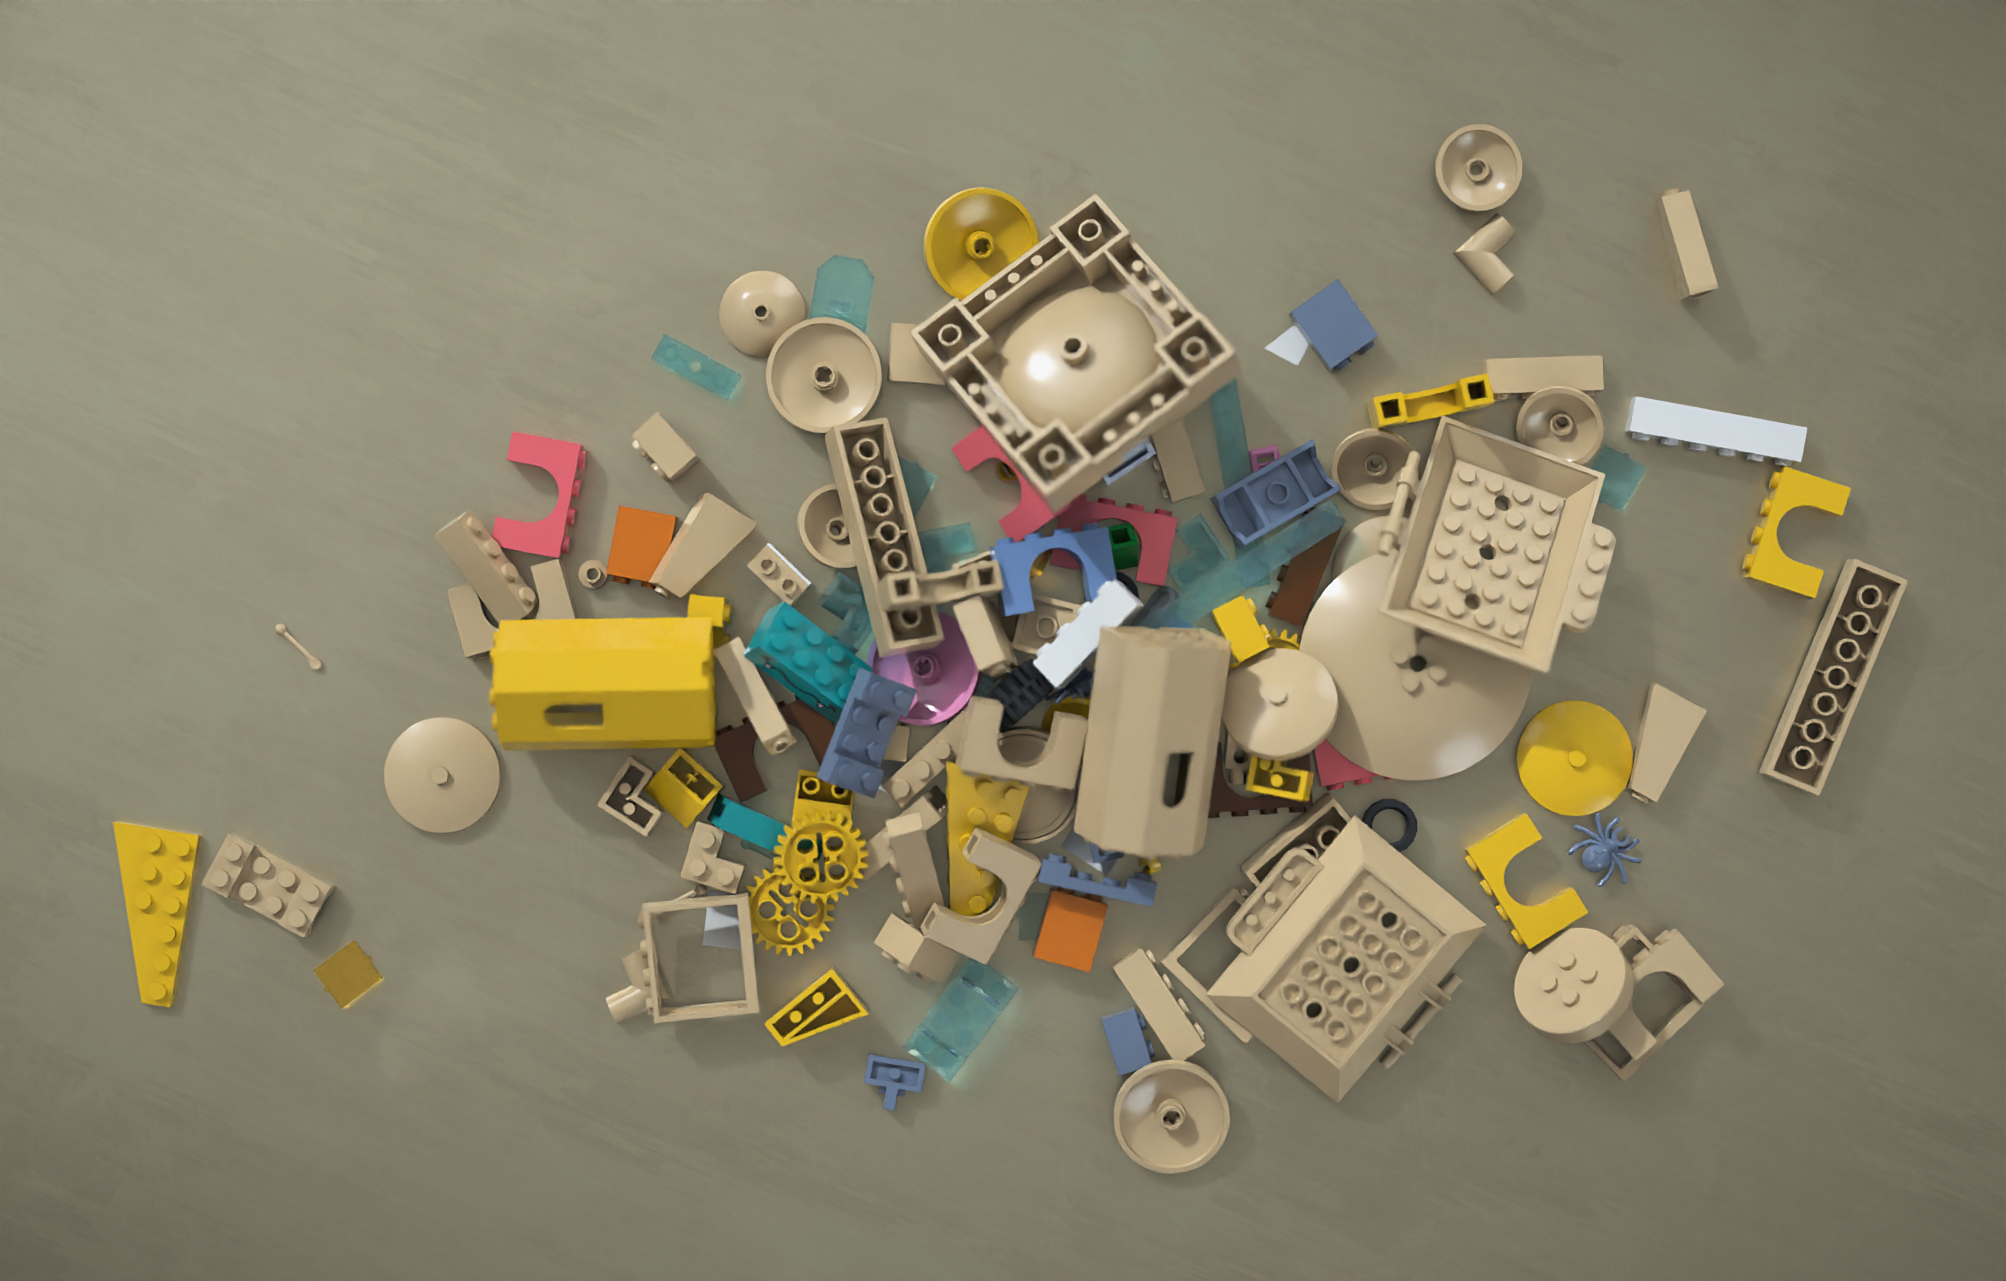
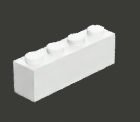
(1079, 640)

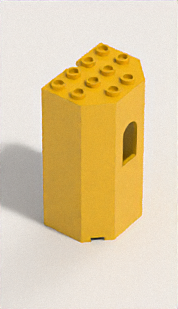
(645, 672)

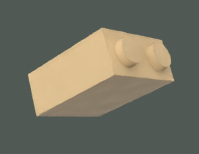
(986, 637)

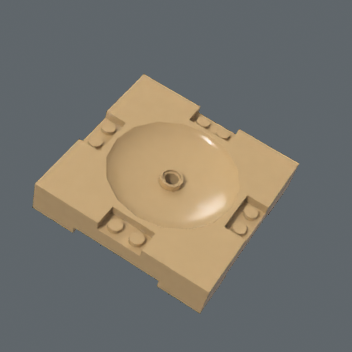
(1076, 414)

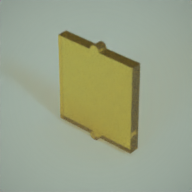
(348, 974)

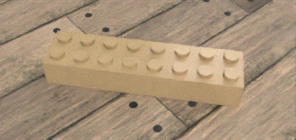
(881, 530)
(1833, 677)

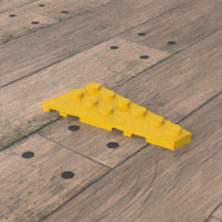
(980, 804)
(157, 888)

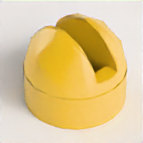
(1002, 475)
(1152, 865)

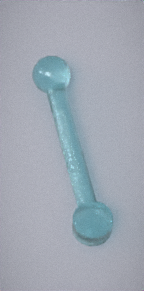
(748, 845)

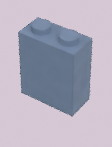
(1334, 326)

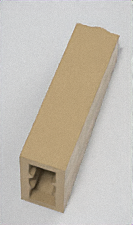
(1686, 245)
(700, 544)
(755, 697)
(1662, 739)
(932, 807)

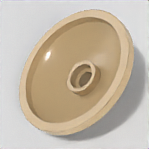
(1490, 151)
(739, 305)
(1572, 441)
(1360, 479)
(814, 524)

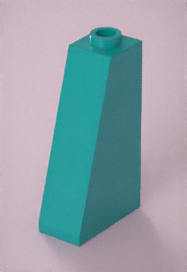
(751, 824)

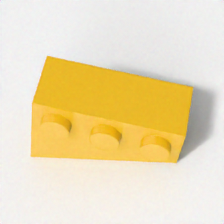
(816, 1009)

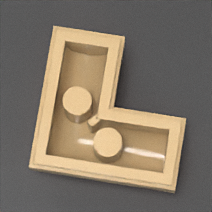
(1480, 250)
(632, 999)

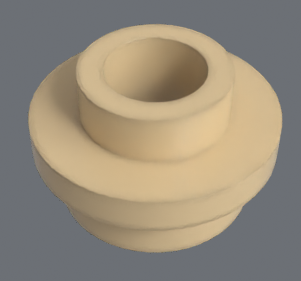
(601, 578)

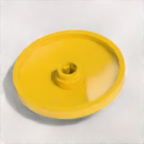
(976, 238)
(1574, 758)

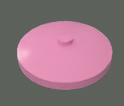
(940, 674)

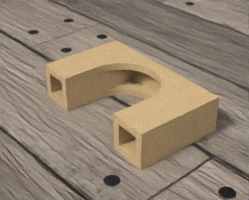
(477, 629)
(1053, 767)
(980, 935)
(1670, 955)

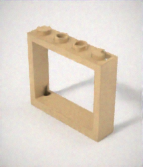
(1170, 960)
(651, 975)
(1664, 1030)

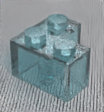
(943, 543)
(1205, 557)
(847, 601)

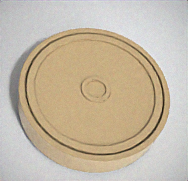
(1044, 810)
(1573, 985)

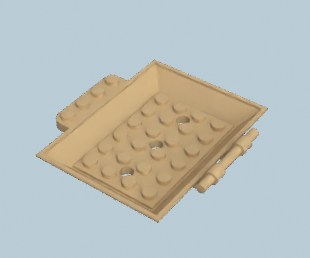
(1543, 547)
(1304, 928)

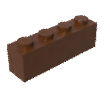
(1300, 581)

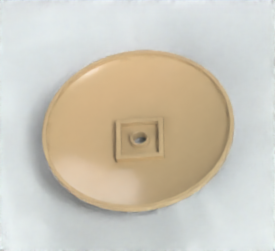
(1400, 718)

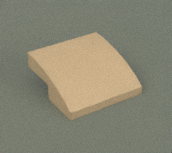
(906, 361)

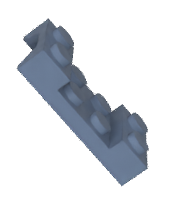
(1274, 494)
(865, 732)
(1137, 888)

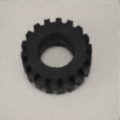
(1020, 693)

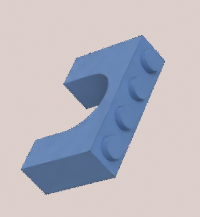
(1088, 547)

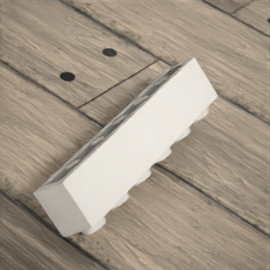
(1715, 430)

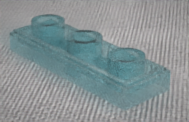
(711, 375)

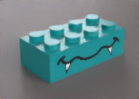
(804, 660)

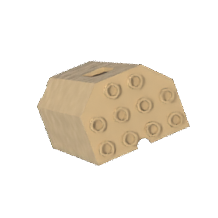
(1149, 699)

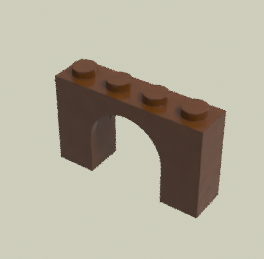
(737, 745)
(1225, 799)

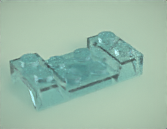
(961, 1018)

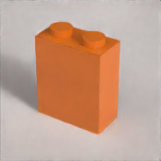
(639, 544)
(1070, 928)

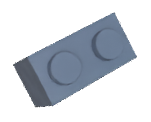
(1127, 1041)

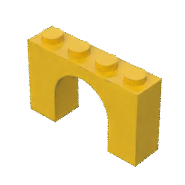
(1451, 399)
(1767, 561)
(1490, 859)

